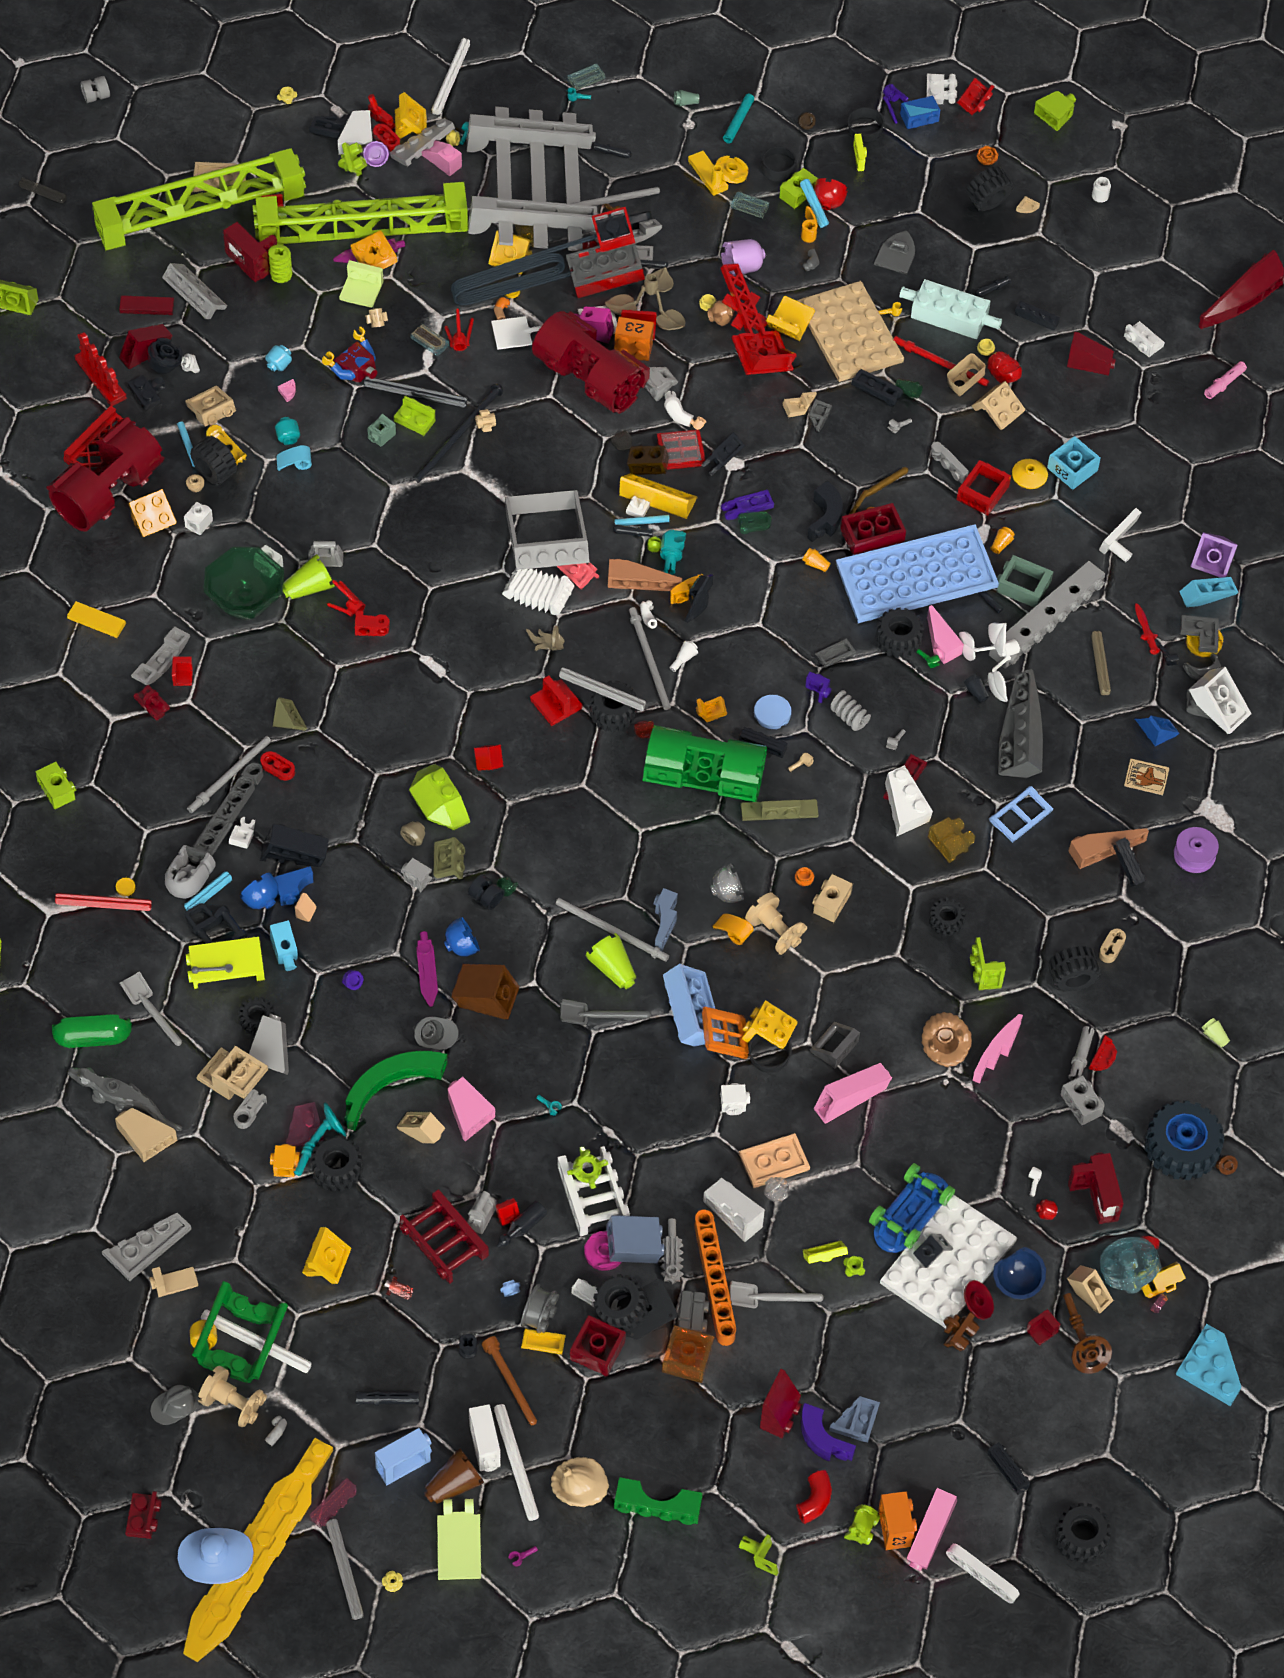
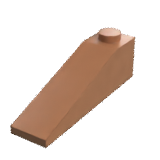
(631, 575)
(1098, 846)

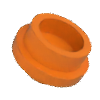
(804, 876)

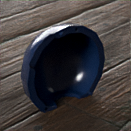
(1020, 1274)

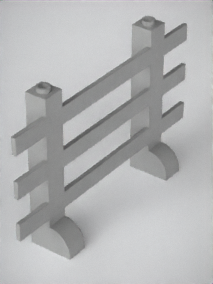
(536, 212)

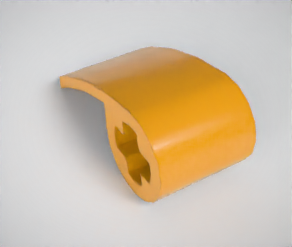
(809, 226)
(737, 928)

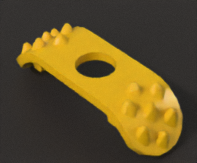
(218, 432)

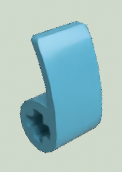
(297, 455)

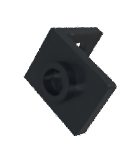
(932, 1249)

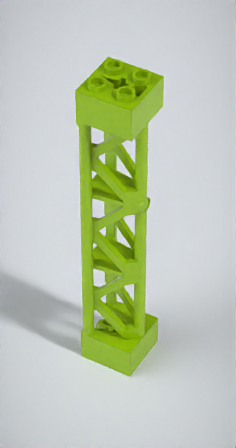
(451, 203)
(113, 226)

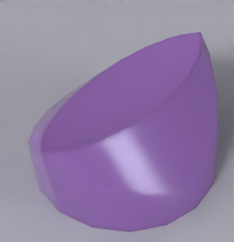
(375, 153)

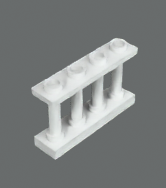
(578, 1203)

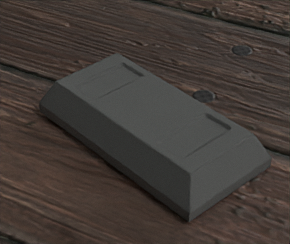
(835, 653)

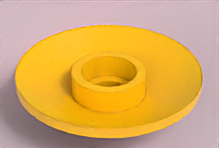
(1029, 479)

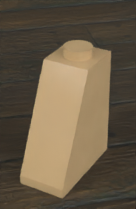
(145, 1133)

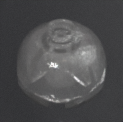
(727, 885)

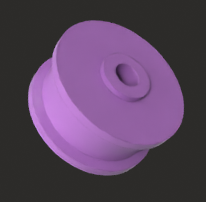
(1196, 850)

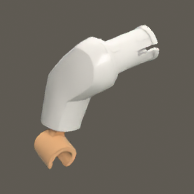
(677, 413)

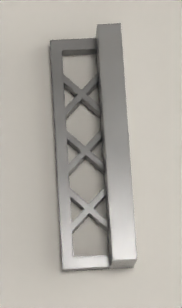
(193, 290)

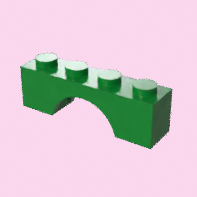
(632, 1498)

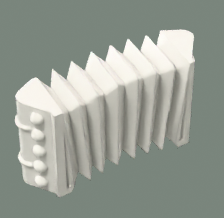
(539, 590)

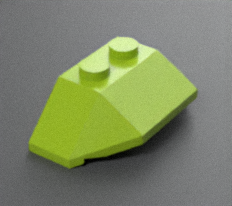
(439, 798)

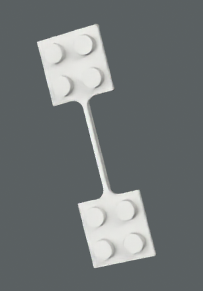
(516, 332)

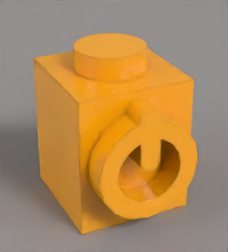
(284, 1160)

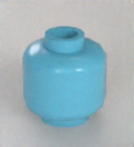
(278, 358)

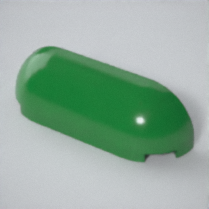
(91, 1031)

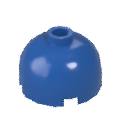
(261, 892)
(460, 938)

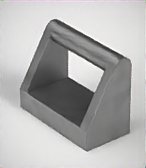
(835, 1058)

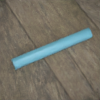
(185, 437)
(642, 520)

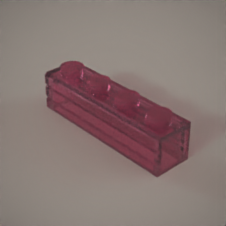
(333, 1503)

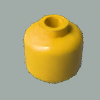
(195, 1331)

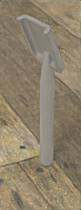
(138, 992)
(747, 1295)

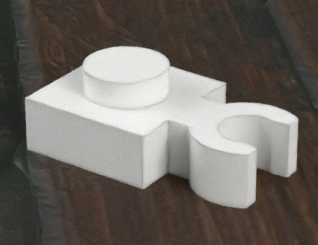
(242, 834)

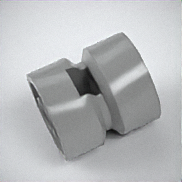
(101, 89)

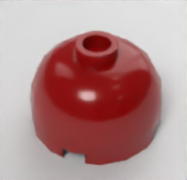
(830, 194)

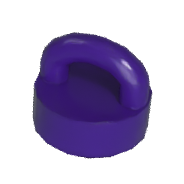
(353, 979)

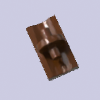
(965, 1324)

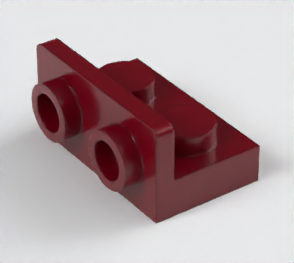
(142, 1515)

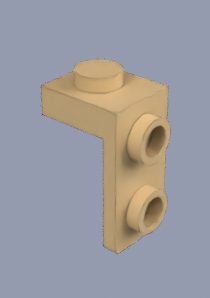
(173, 1282)

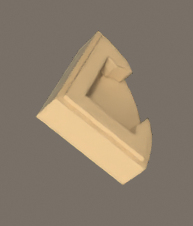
(1027, 205)

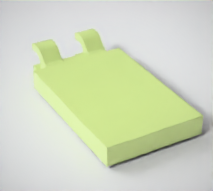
(459, 1543)

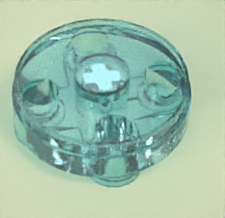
(1130, 1264)

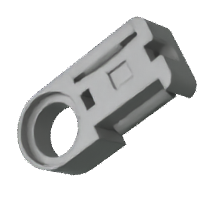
(249, 1107)

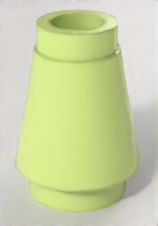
(1216, 1032)

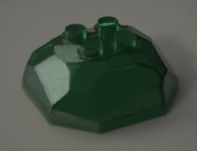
(244, 582)

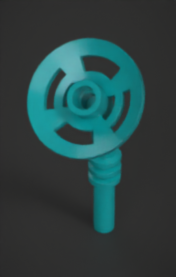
(329, 1123)

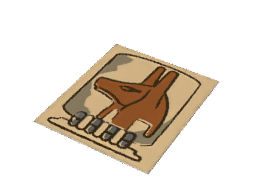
(1146, 776)

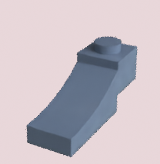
(665, 907)

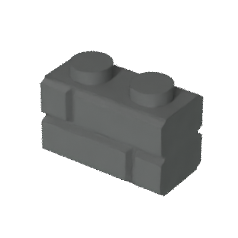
(692, 1311)

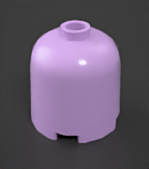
(745, 253)

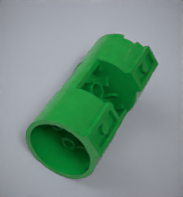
(705, 764)

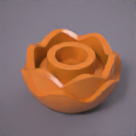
(987, 155)

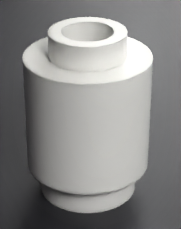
(1101, 189)

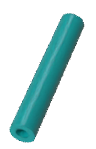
(738, 118)

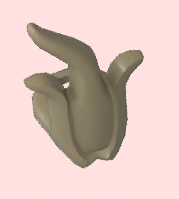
(547, 641)

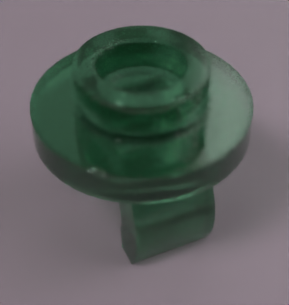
(506, 884)

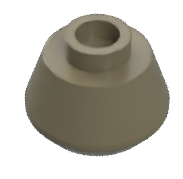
(413, 833)

